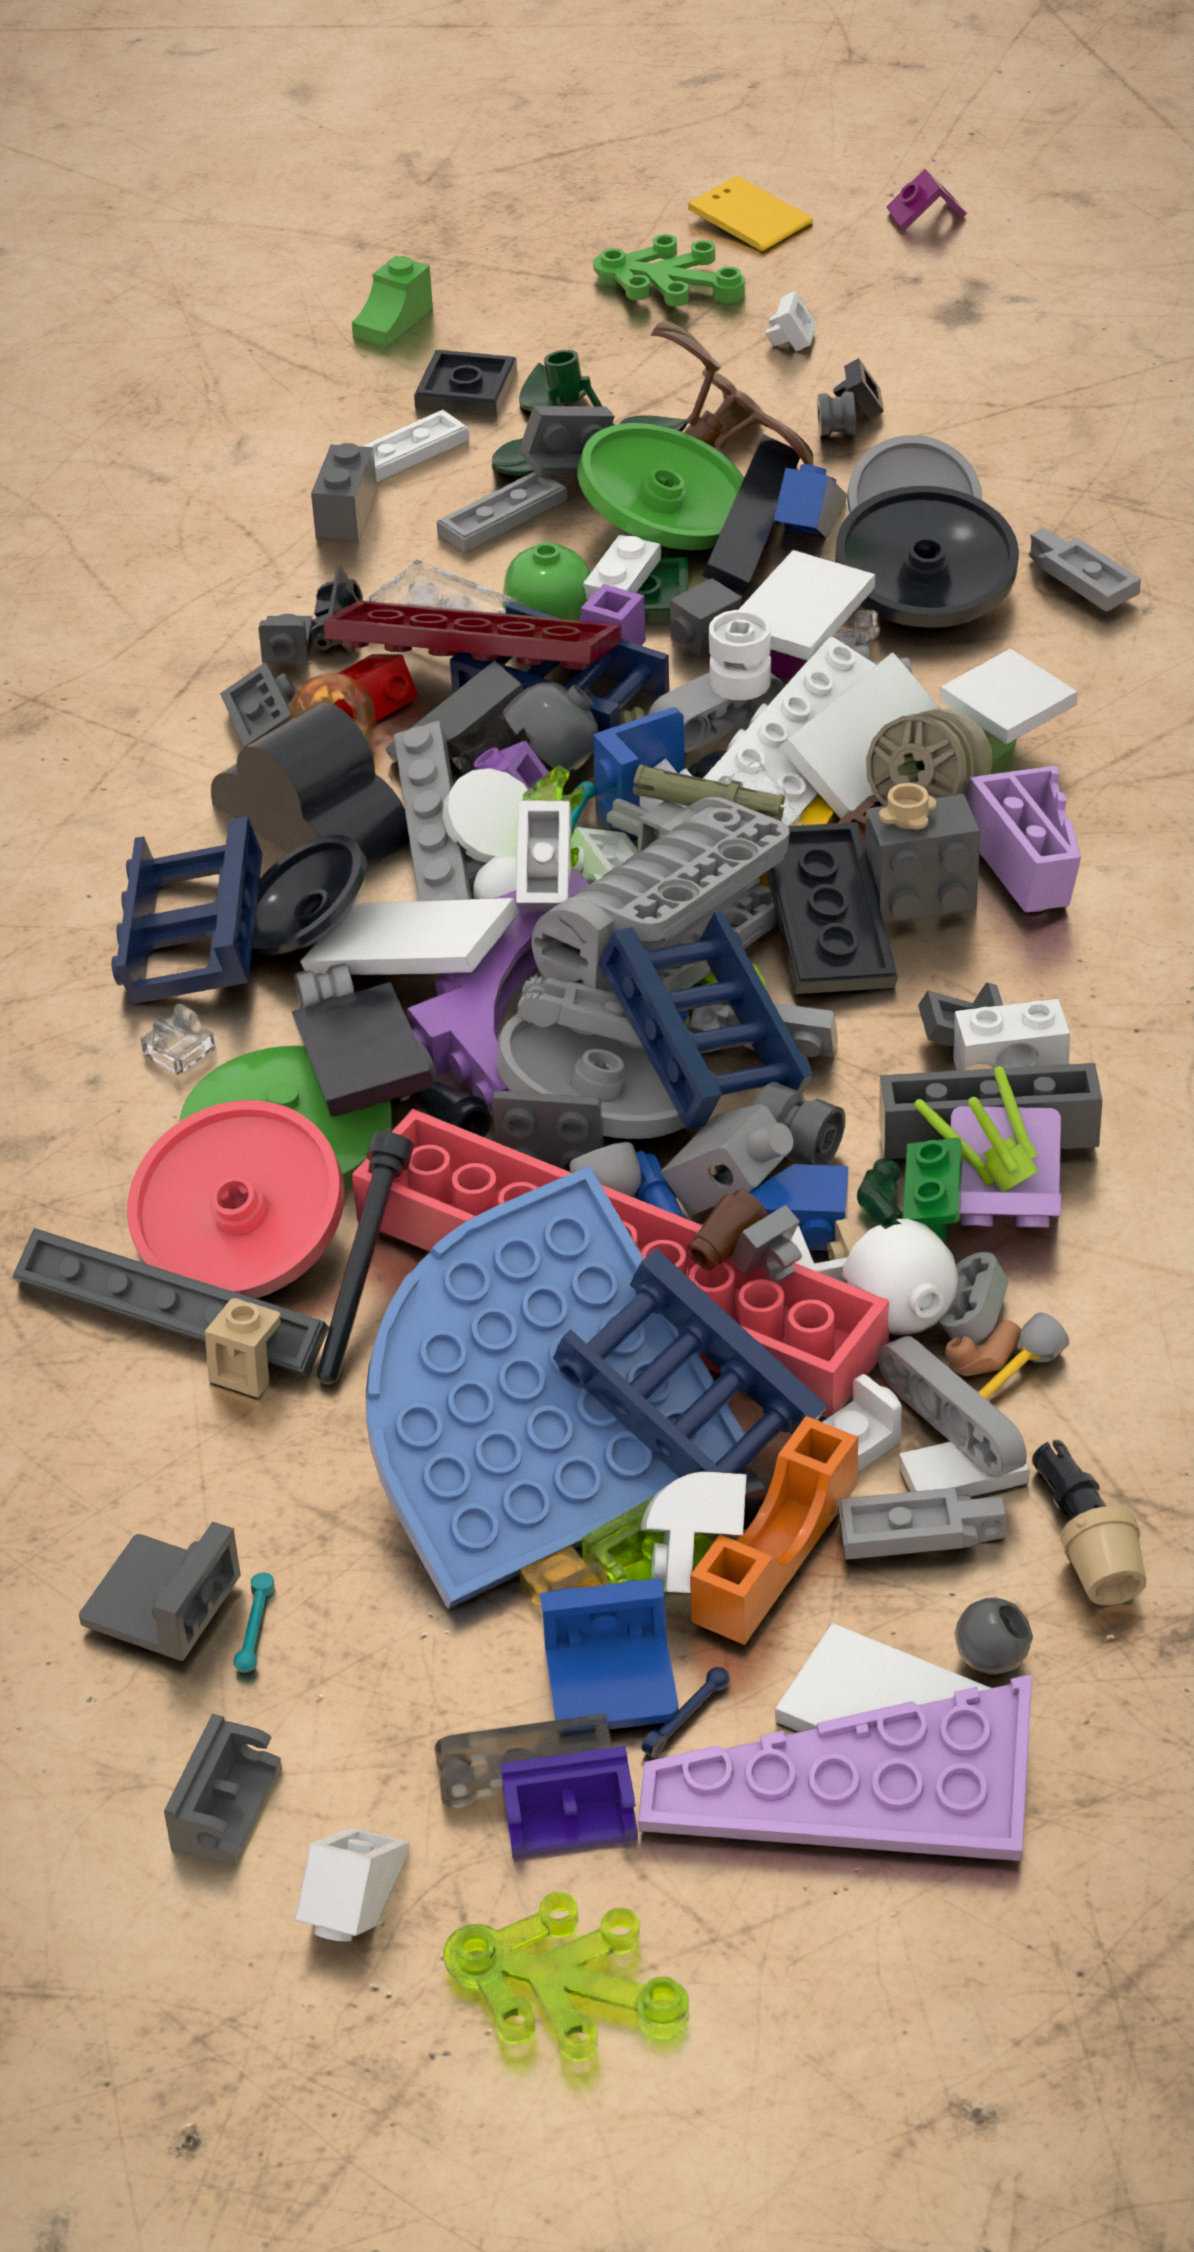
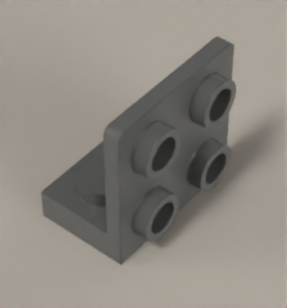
(549, 1125)
(164, 1592)

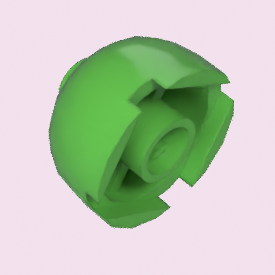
(548, 580)

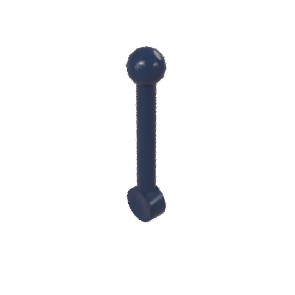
(716, 1679)

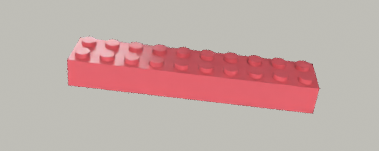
(808, 1321)

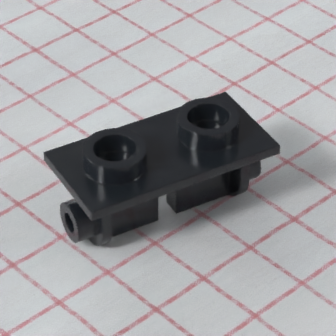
(331, 599)

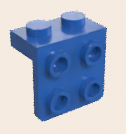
(625, 747)
(609, 1653)

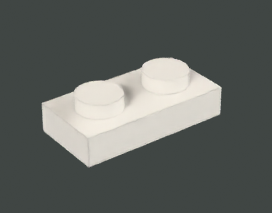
(624, 565)

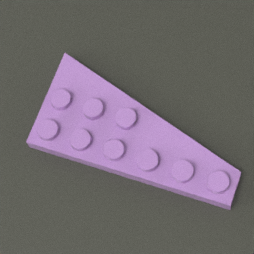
(880, 1779)

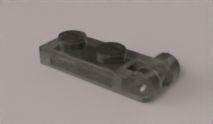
(455, 1753)

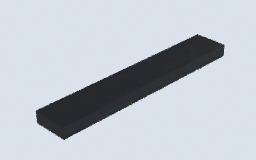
(750, 516)

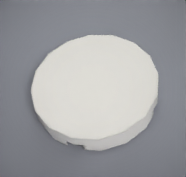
(484, 813)

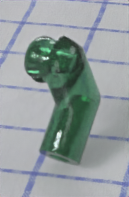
(877, 1192)

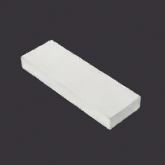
(417, 443)

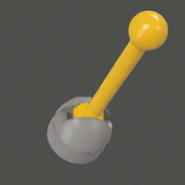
(1039, 1341)

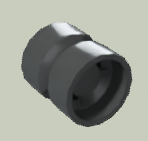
(814, 1125)

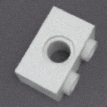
(543, 854)
(1012, 1035)

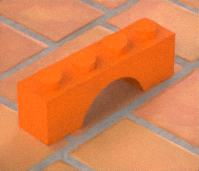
(746, 1575)

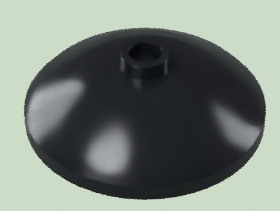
(308, 894)

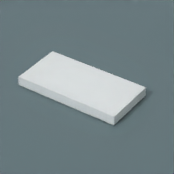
(836, 741)
(414, 937)

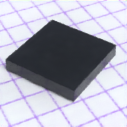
(466, 382)

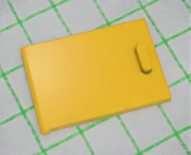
(749, 213)

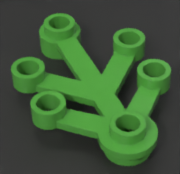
(669, 274)

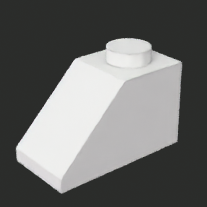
(349, 1882)

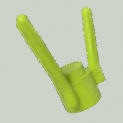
(1007, 1162)

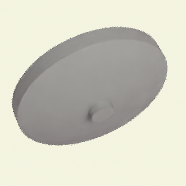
(588, 1066)

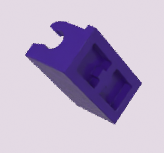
(569, 1801)

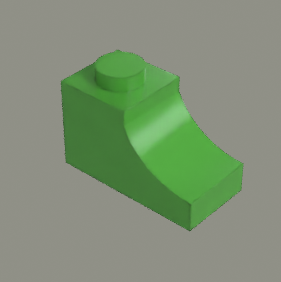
(396, 301)

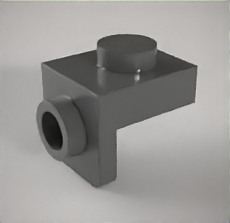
(939, 1012)

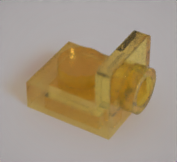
(559, 1572)

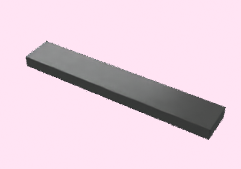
(156, 1296)

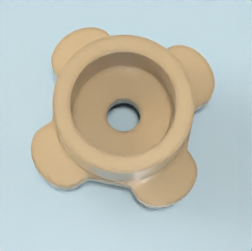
(908, 806)

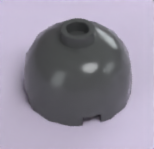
(556, 723)

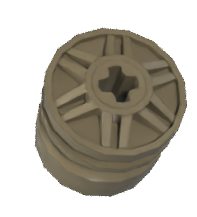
(945, 741)

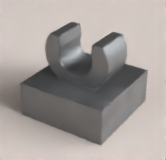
(769, 1245)

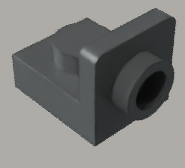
(285, 638)

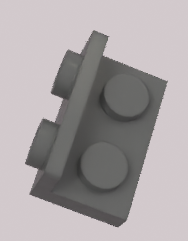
(558, 436)
(259, 703)

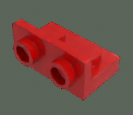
(386, 681)

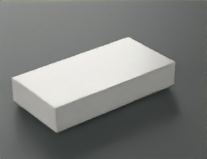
(949, 1467)

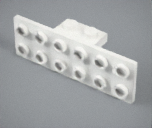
(813, 688)

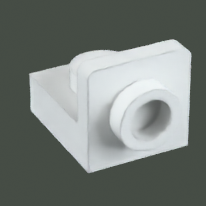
(872, 1417)

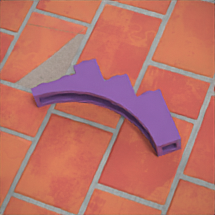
(467, 1015)

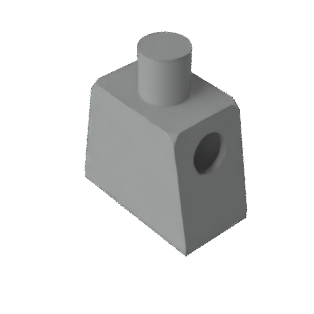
(743, 1142)

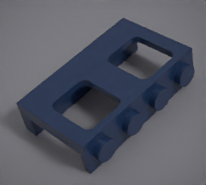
(225, 921)

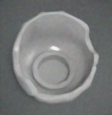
(614, 1167)

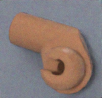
(989, 1357)

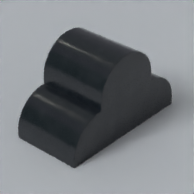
(314, 783)

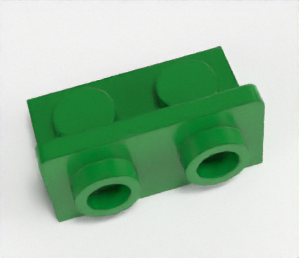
(933, 1184)

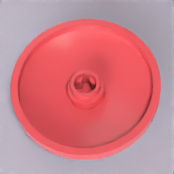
(237, 1197)

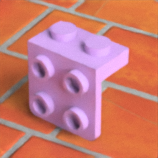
(1030, 1200)

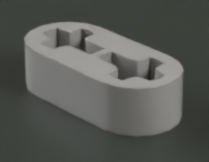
(977, 1298)

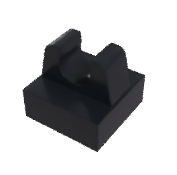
(865, 389)

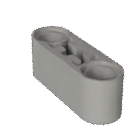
(708, 714)

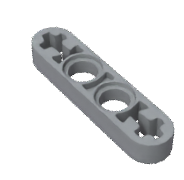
(952, 1406)

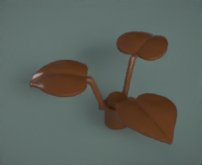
(709, 426)

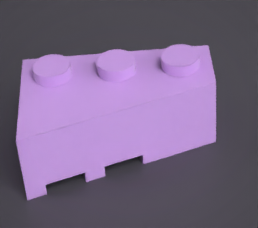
(1027, 835)

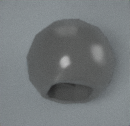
(993, 1636)

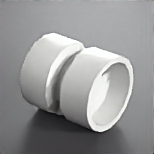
(740, 654)

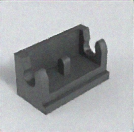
(221, 1791)

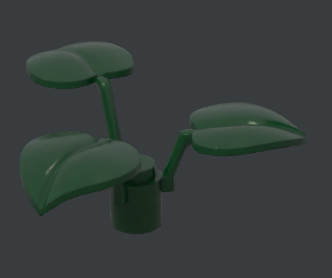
(554, 385)

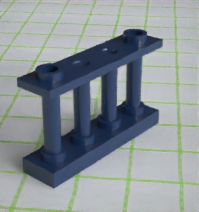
(627, 663)
(673, 1047)
(701, 1329)

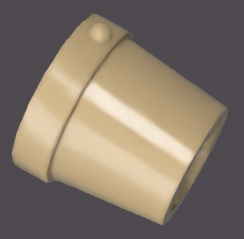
(1106, 1554)

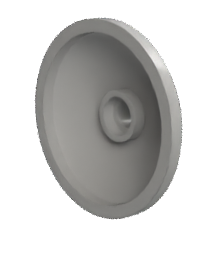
(910, 462)

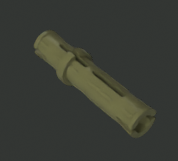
(688, 789)

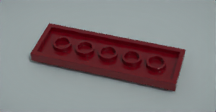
(476, 632)

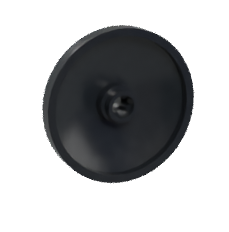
(932, 554)

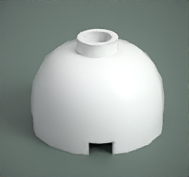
(909, 1270)

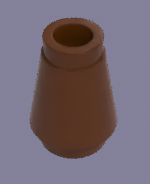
(724, 1227)

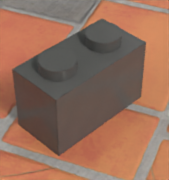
(344, 492)

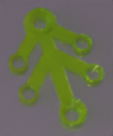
(560, 1973)

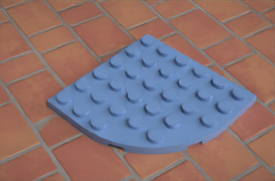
(468, 1408)

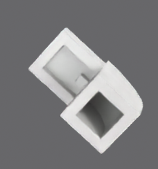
(689, 1507)

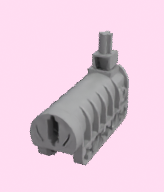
(668, 890)

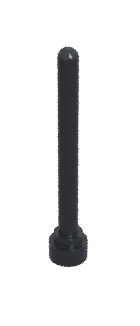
(388, 1156)

